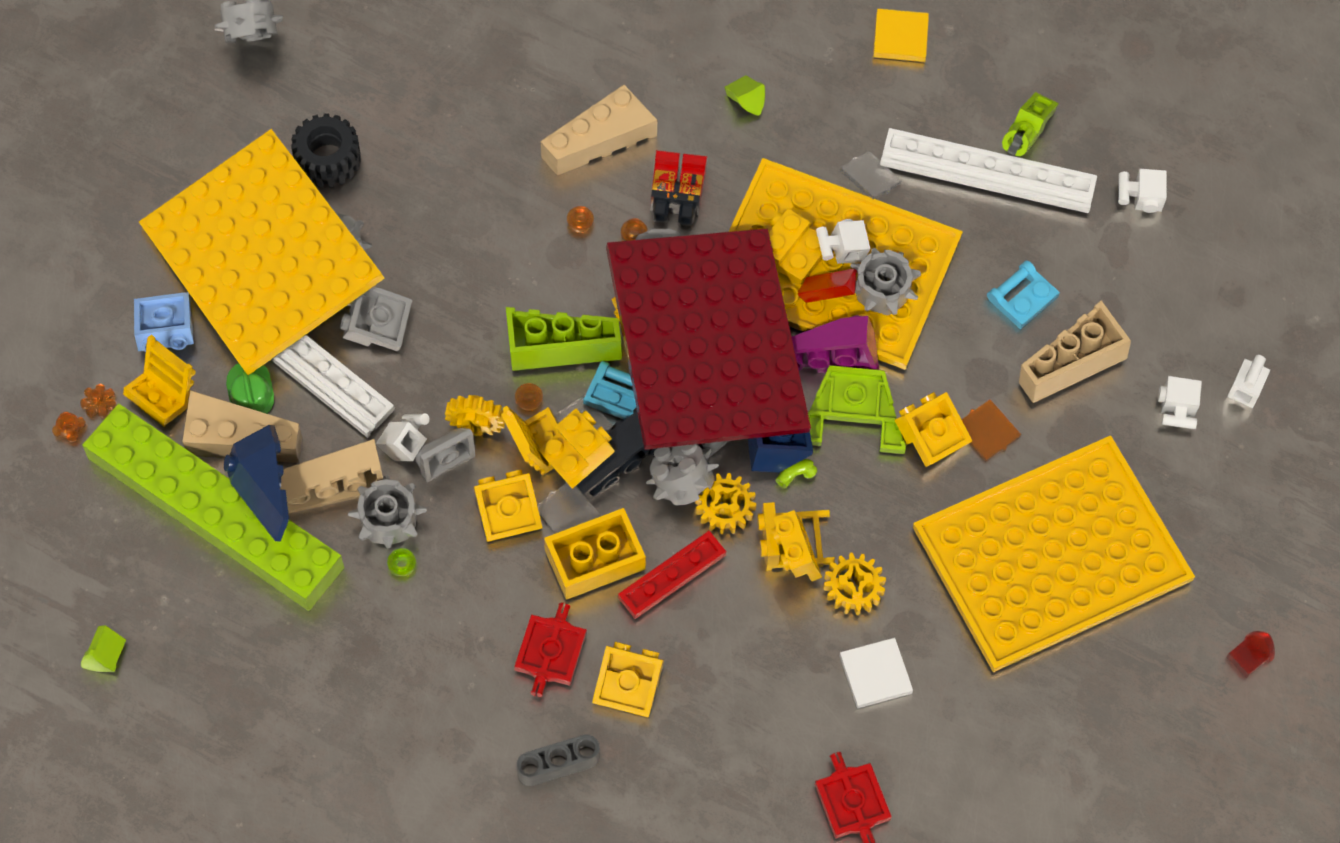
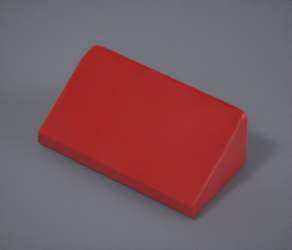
(828, 286)

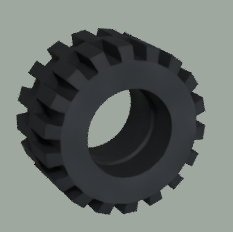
(322, 132)

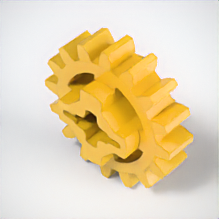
(475, 414)
(723, 514)
(864, 580)

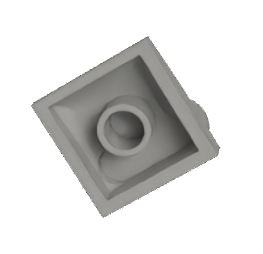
(445, 453)

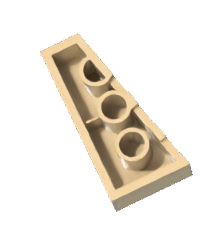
(603, 128)
(1076, 354)
(216, 425)
(331, 477)

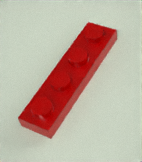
(672, 574)

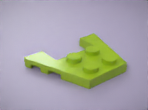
(856, 397)

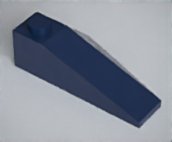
(779, 452)
(258, 478)

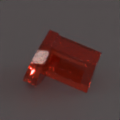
(1252, 652)

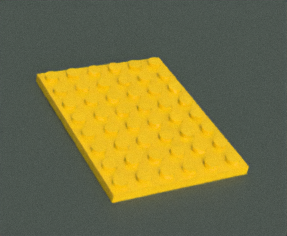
(924, 242)
(261, 251)
(1052, 553)

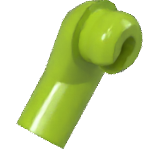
(803, 467)

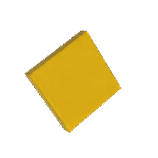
(901, 35)

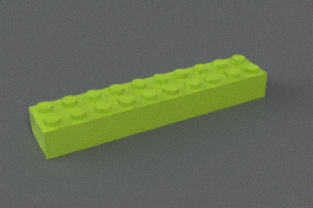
(210, 506)

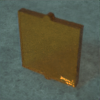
(989, 430)

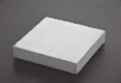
(876, 673)

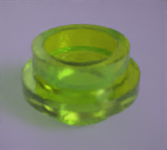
(396, 556)

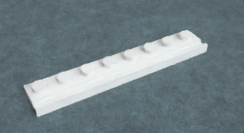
(988, 170)
(335, 385)

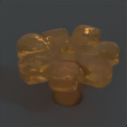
(98, 401)

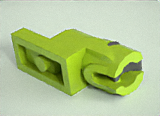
(1028, 124)

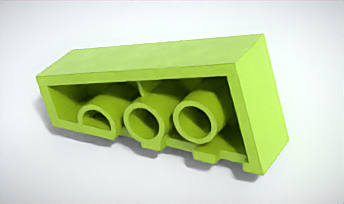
(560, 340)

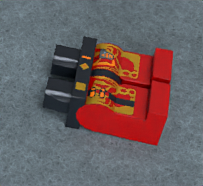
(675, 196)

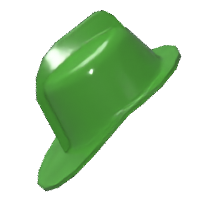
(250, 390)

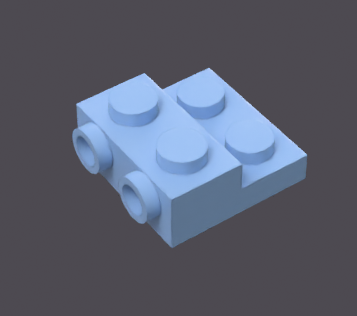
(165, 318)

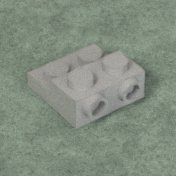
(377, 319)

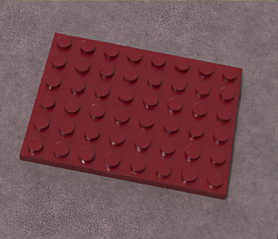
(707, 338)

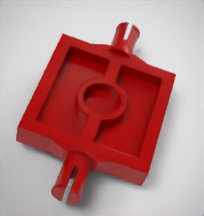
(550, 649)
(852, 799)

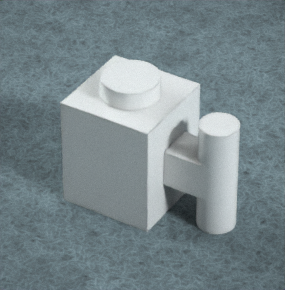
(1148, 189)
(847, 240)
(1249, 381)
(1181, 399)
(402, 439)

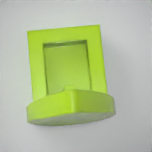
(748, 94)
(103, 650)

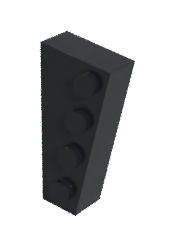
(627, 457)

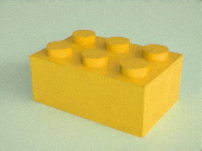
(595, 553)

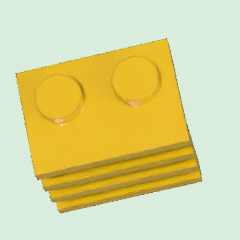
(163, 386)
(532, 435)
(769, 547)

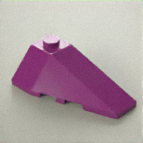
(838, 343)

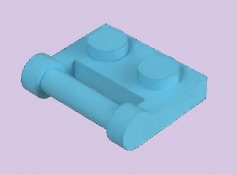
(1029, 301)
(609, 396)

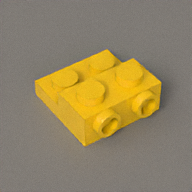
(794, 245)
(933, 428)
(577, 447)
(507, 505)
(796, 545)
(628, 679)

